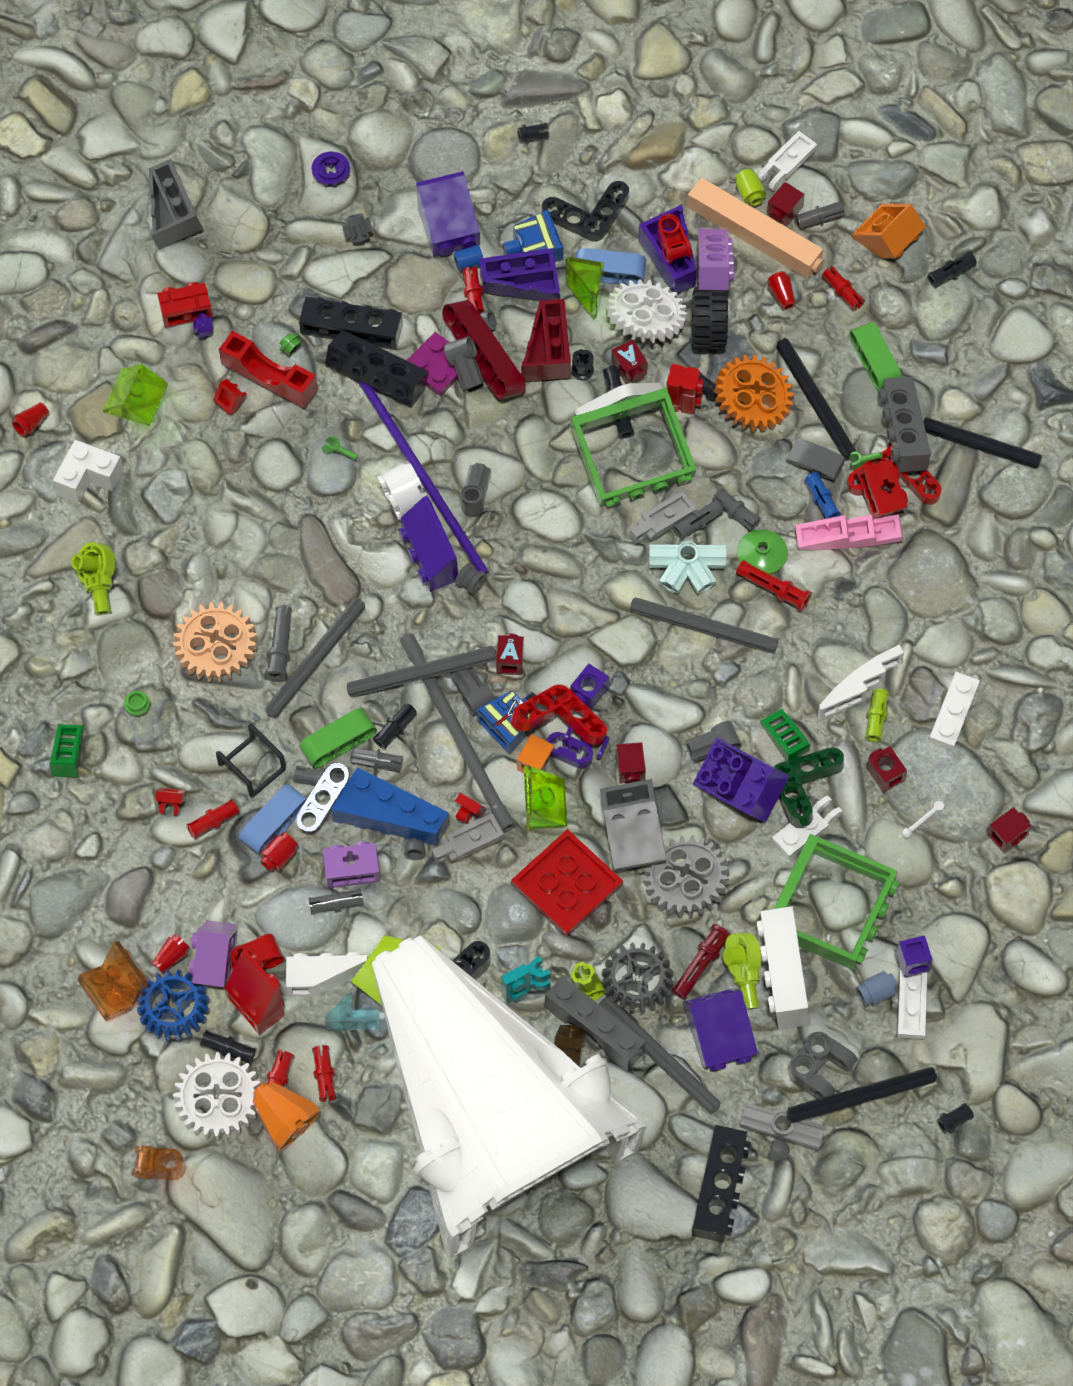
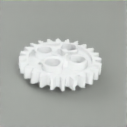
(646, 311)
(216, 1119)

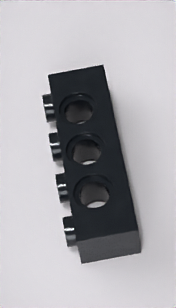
(382, 336)
(376, 367)
(706, 1224)

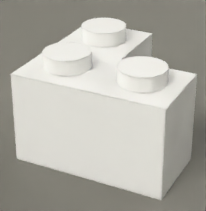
(85, 466)

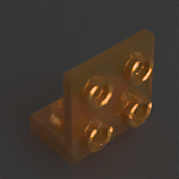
(114, 984)

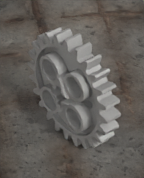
(687, 877)

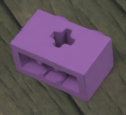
(339, 871)

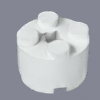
(401, 488)

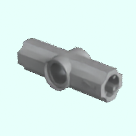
(765, 1122)

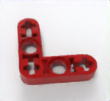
(914, 485)
(589, 727)

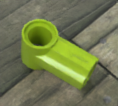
(587, 980)

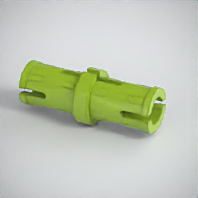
(877, 715)

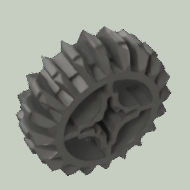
(620, 988)

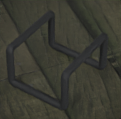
(222, 759)

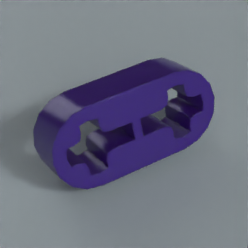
(568, 751)

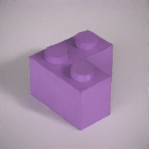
(213, 953)

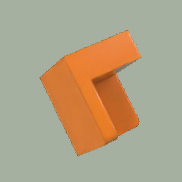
(534, 754)

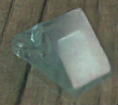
(345, 1018)

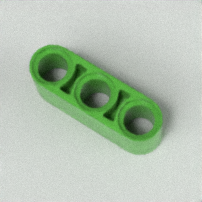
(874, 354)
(338, 738)

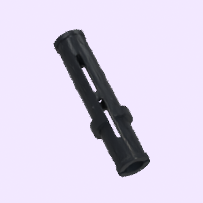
(613, 380)

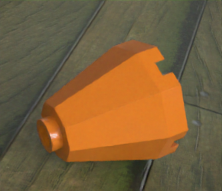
(283, 1113)

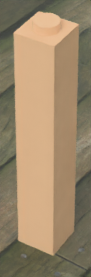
(755, 228)

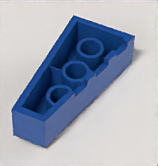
(391, 810)

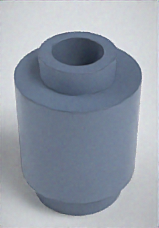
(877, 988)

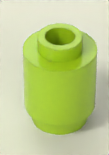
(750, 187)

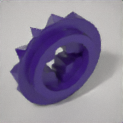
(330, 159)

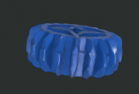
(151, 1017)

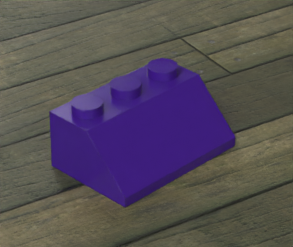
(429, 545)

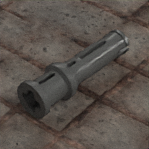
(278, 653)

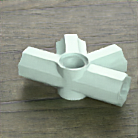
(680, 569)

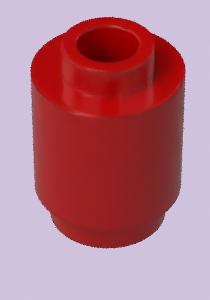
(278, 852)

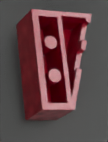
(548, 346)

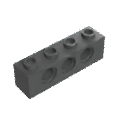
(905, 424)

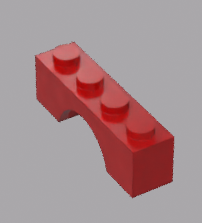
(246, 359)

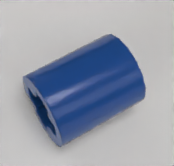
(467, 257)

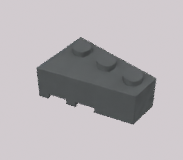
(170, 206)

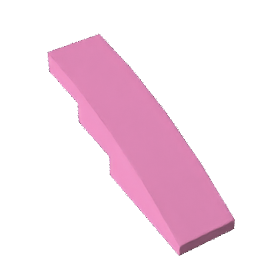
(850, 533)

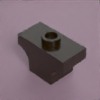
(571, 1041)

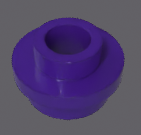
(202, 325)

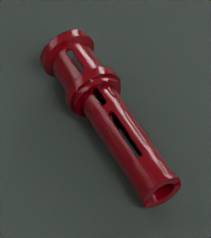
(707, 950)

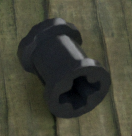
(582, 363)

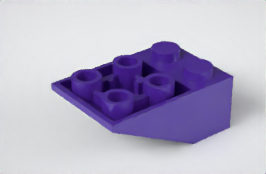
(741, 779)

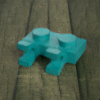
(519, 981)

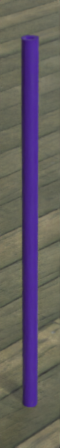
(424, 478)

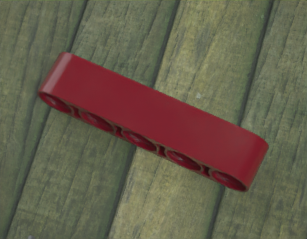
(491, 358)

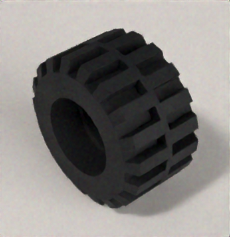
(709, 319)

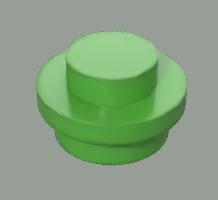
(290, 344)
(137, 703)

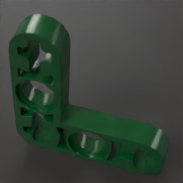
(798, 777)

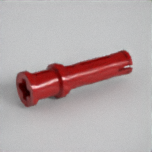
(786, 590)

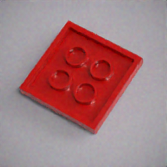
(567, 882)

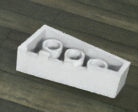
(785, 968)

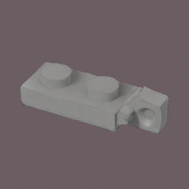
(662, 517)
(468, 839)

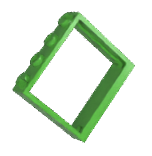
(623, 409)
(854, 862)

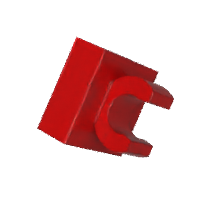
(229, 396)
(170, 796)
(468, 807)

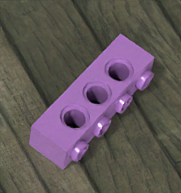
(714, 259)

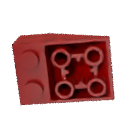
(255, 993)

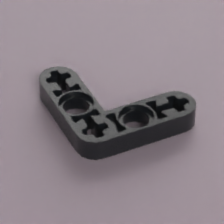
(587, 219)

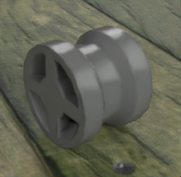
(471, 578)

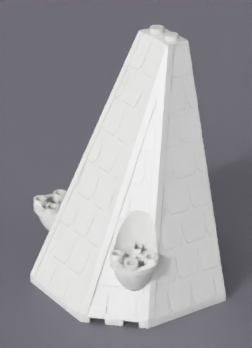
(488, 1091)

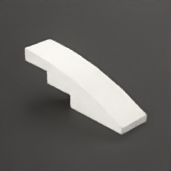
(855, 686)

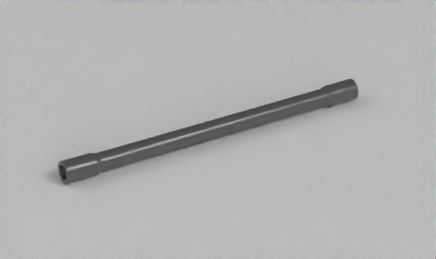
(498, 809)

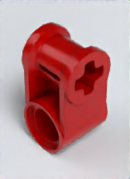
(674, 242)
(264, 947)

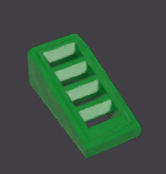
(795, 751)
(61, 765)

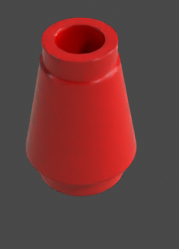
(782, 289)
(29, 419)
(170, 953)

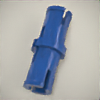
(817, 489)

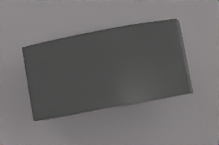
(816, 458)

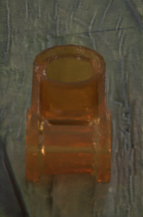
(152, 1163)

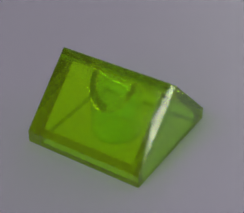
(586, 283)
(136, 394)
(544, 799)

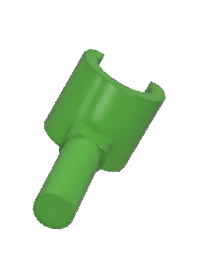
(335, 446)
(854, 456)

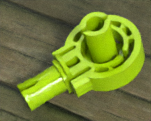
(96, 573)
(744, 964)

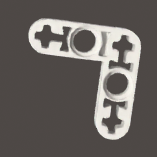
(619, 394)

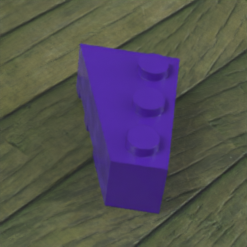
(682, 271)
(521, 275)

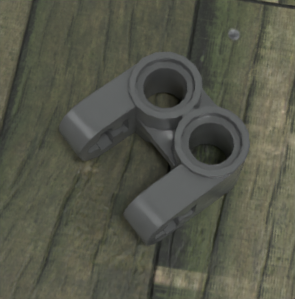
(814, 1061)

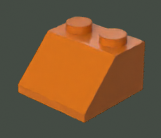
(889, 230)

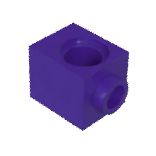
(590, 677)
(914, 956)

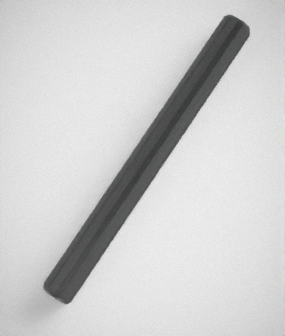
(704, 625)
(315, 657)
(421, 671)
(665, 1060)

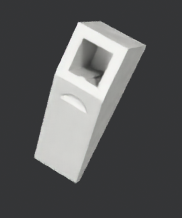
(316, 974)

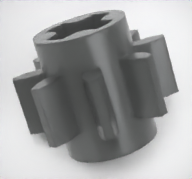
(357, 228)

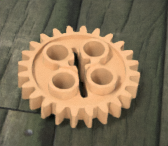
(215, 642)

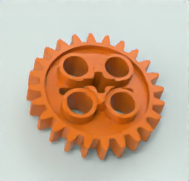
(753, 393)

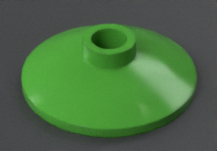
(769, 560)

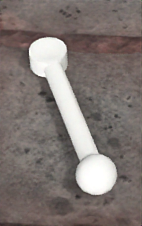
(938, 807)

